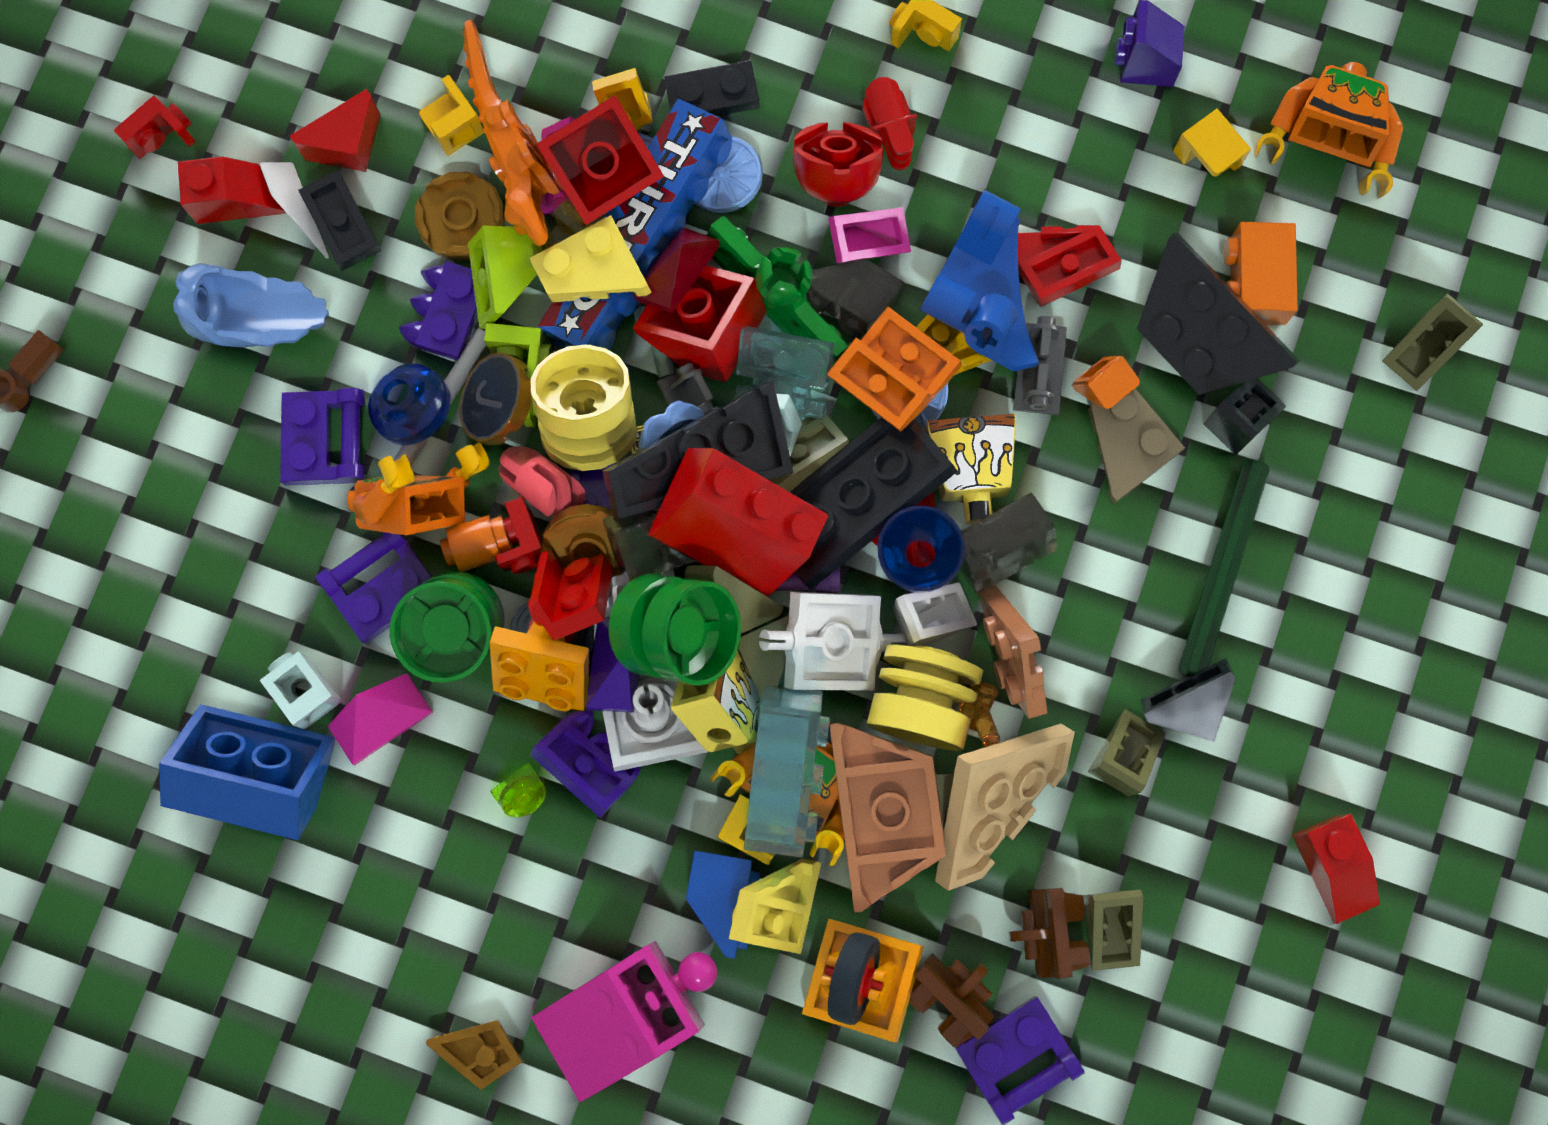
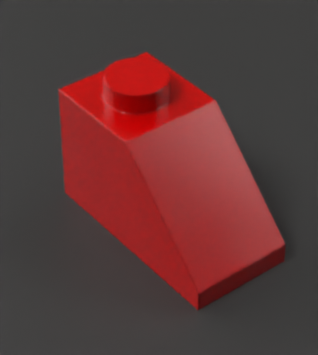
(224, 190)
(1340, 866)

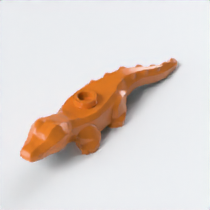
(512, 145)

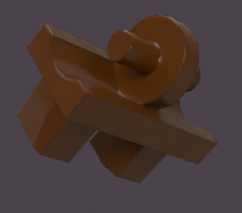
(1047, 933)
(959, 992)

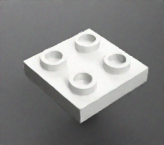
(652, 731)

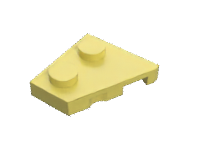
(589, 265)
(777, 908)

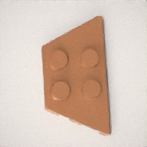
(1015, 650)
(886, 812)

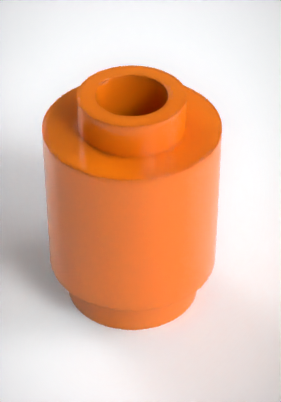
(475, 543)

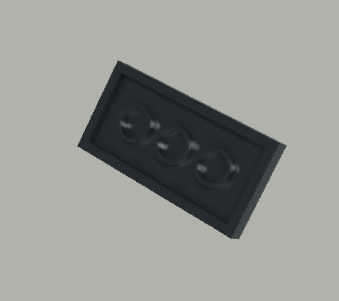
(865, 488)

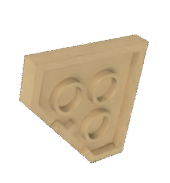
(994, 798)

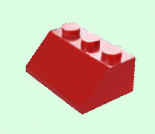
(736, 520)

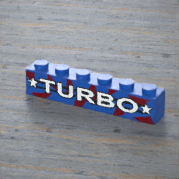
(687, 153)

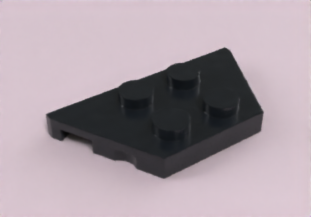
(1206, 326)

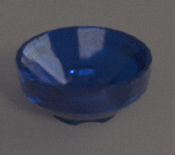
(418, 414)
(926, 525)

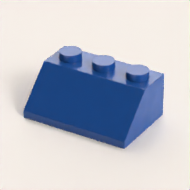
(245, 771)

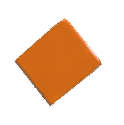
(1107, 381)

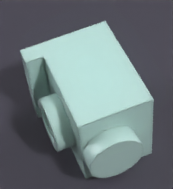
(281, 684)

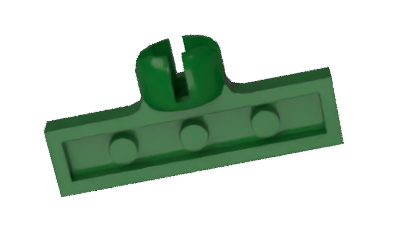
(779, 281)

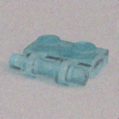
(787, 361)

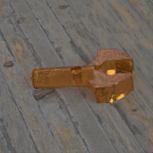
(980, 713)

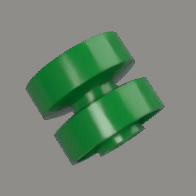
(445, 626)
(675, 628)

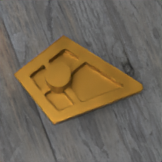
(478, 1052)

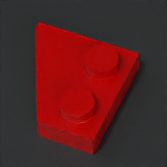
(1064, 260)

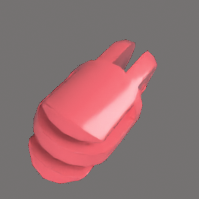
(540, 480)

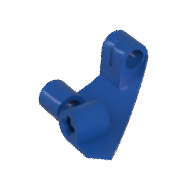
(982, 287)

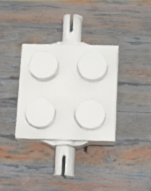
(831, 641)

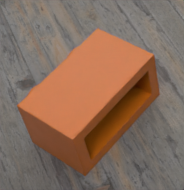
(1264, 269)

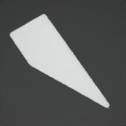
(284, 187)

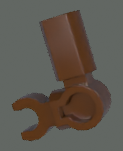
(27, 368)

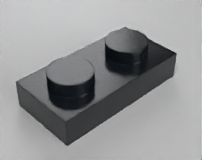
(716, 89)
(339, 220)

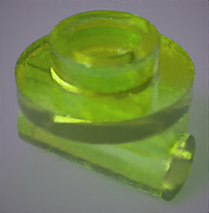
(520, 792)

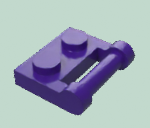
(308, 437)
(372, 605)
(1010, 1045)

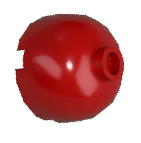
(837, 163)

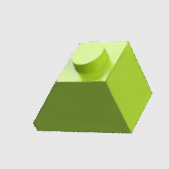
(499, 269)

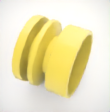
(584, 407)
(925, 697)

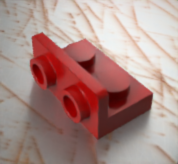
(570, 596)

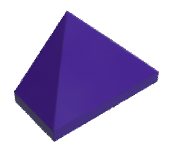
(610, 682)

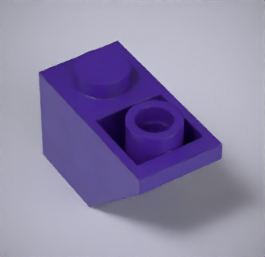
(1150, 47)

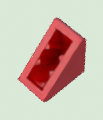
(342, 135)

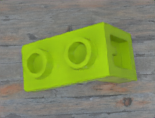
(519, 343)

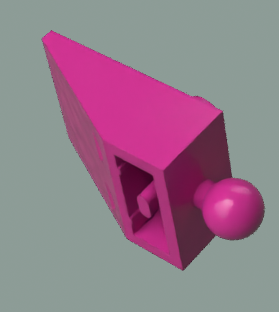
(619, 1019)

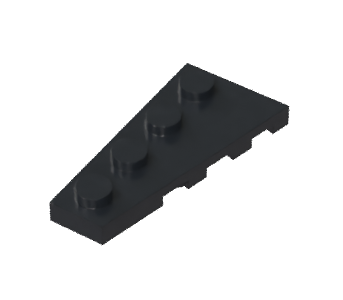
(742, 429)

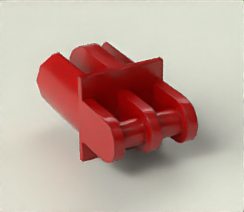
(891, 119)

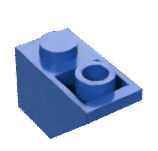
(715, 892)

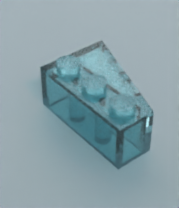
(785, 771)

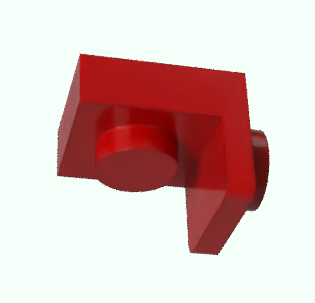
(150, 124)
(524, 530)

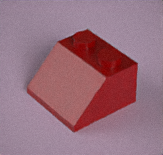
(598, 160)
(706, 322)

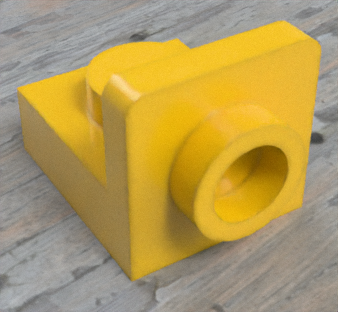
(930, 21)
(630, 94)

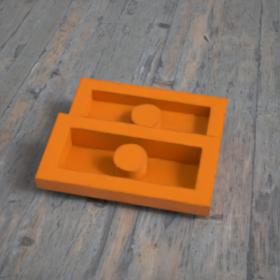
(895, 369)

